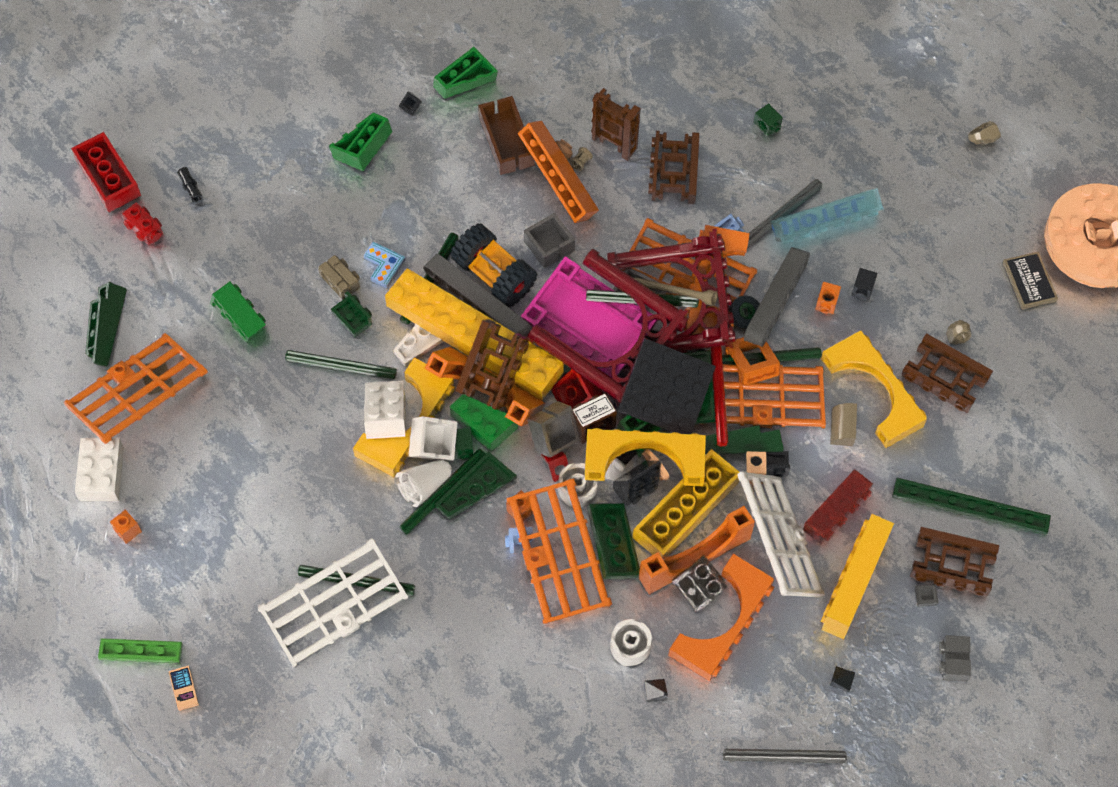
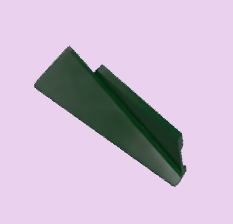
(103, 322)
(747, 440)

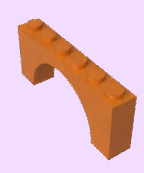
(735, 244)
(450, 364)
(734, 531)
(706, 655)

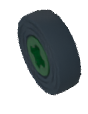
(741, 303)

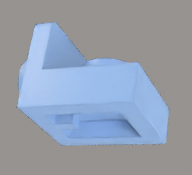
(731, 223)
(513, 537)

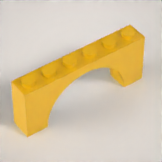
(859, 354)
(683, 449)
(391, 452)

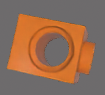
(828, 291)
(524, 506)
(125, 526)

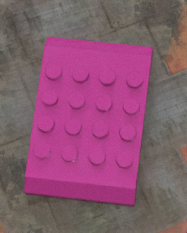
(590, 327)

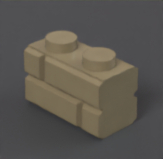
(339, 277)

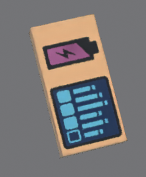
(183, 688)

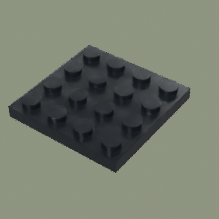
(666, 388)

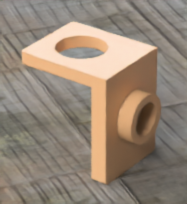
(750, 468)

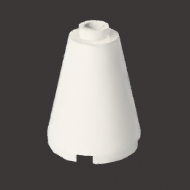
(423, 480)

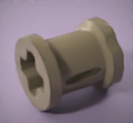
(581, 158)

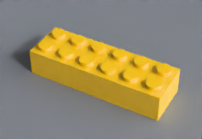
(685, 507)
(856, 576)

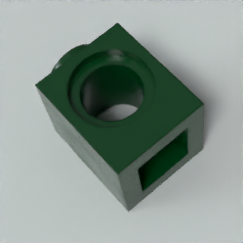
(768, 120)
(463, 444)

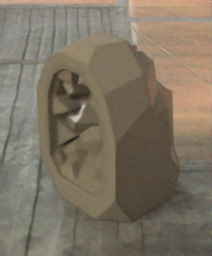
(985, 133)
(958, 332)

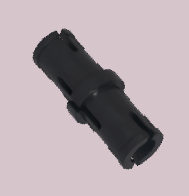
(189, 184)

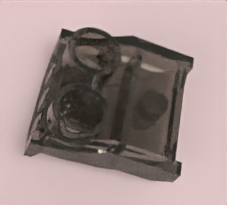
(700, 583)

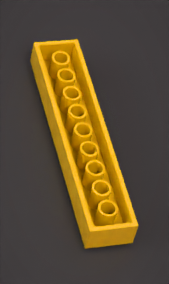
(458, 326)

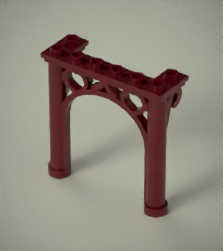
(702, 248)
(641, 295)

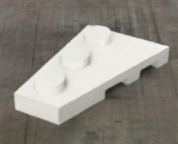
(415, 345)

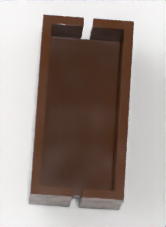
(502, 135)

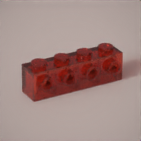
(838, 507)

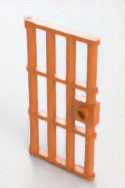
(682, 279)
(126, 377)
(763, 408)
(544, 555)

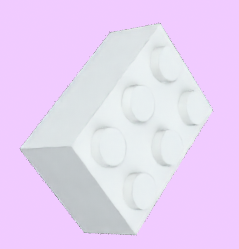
(384, 409)
(99, 470)

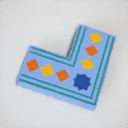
(387, 261)

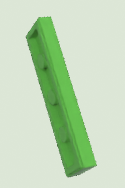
(140, 650)

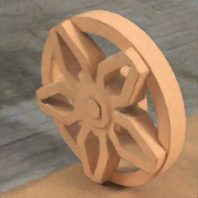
(649, 456)

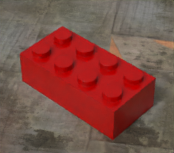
(106, 172)

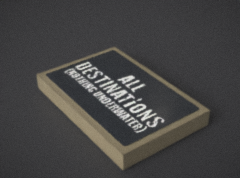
(1030, 280)

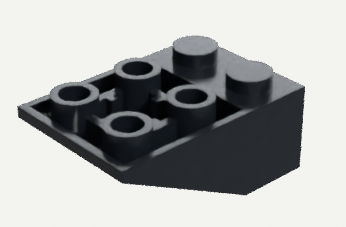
(638, 482)

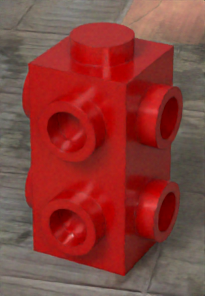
(144, 226)

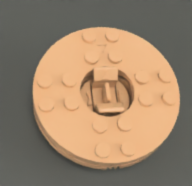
(1084, 234)

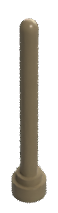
(708, 297)

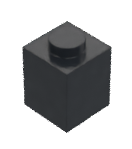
(864, 284)

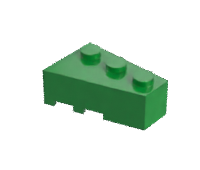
(465, 74)
(363, 142)
(487, 424)

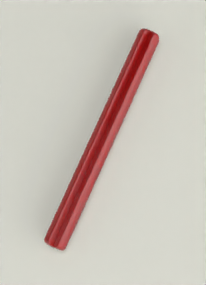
(719, 397)

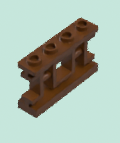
(615, 123)
(689, 167)
(478, 359)
(952, 360)
(959, 547)

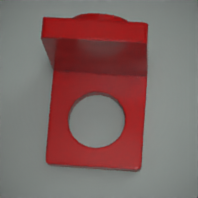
(556, 460)

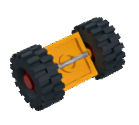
(493, 265)

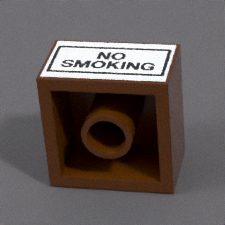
(594, 414)

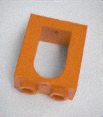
(756, 372)

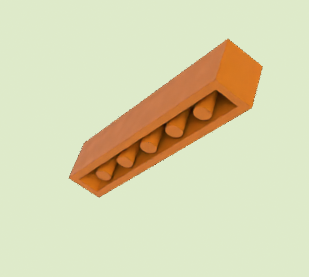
(558, 171)

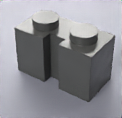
(955, 658)

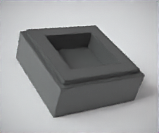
(926, 595)

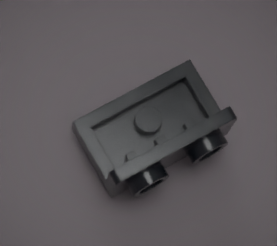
(776, 463)

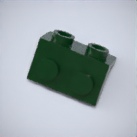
(352, 314)

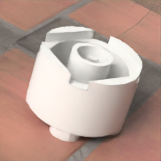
(586, 492)
(628, 653)

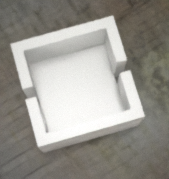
(433, 438)

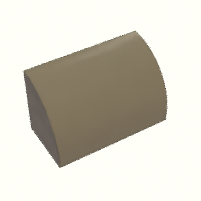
(843, 424)

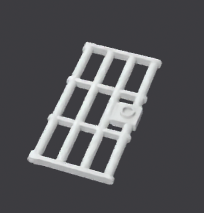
(792, 534)
(341, 614)

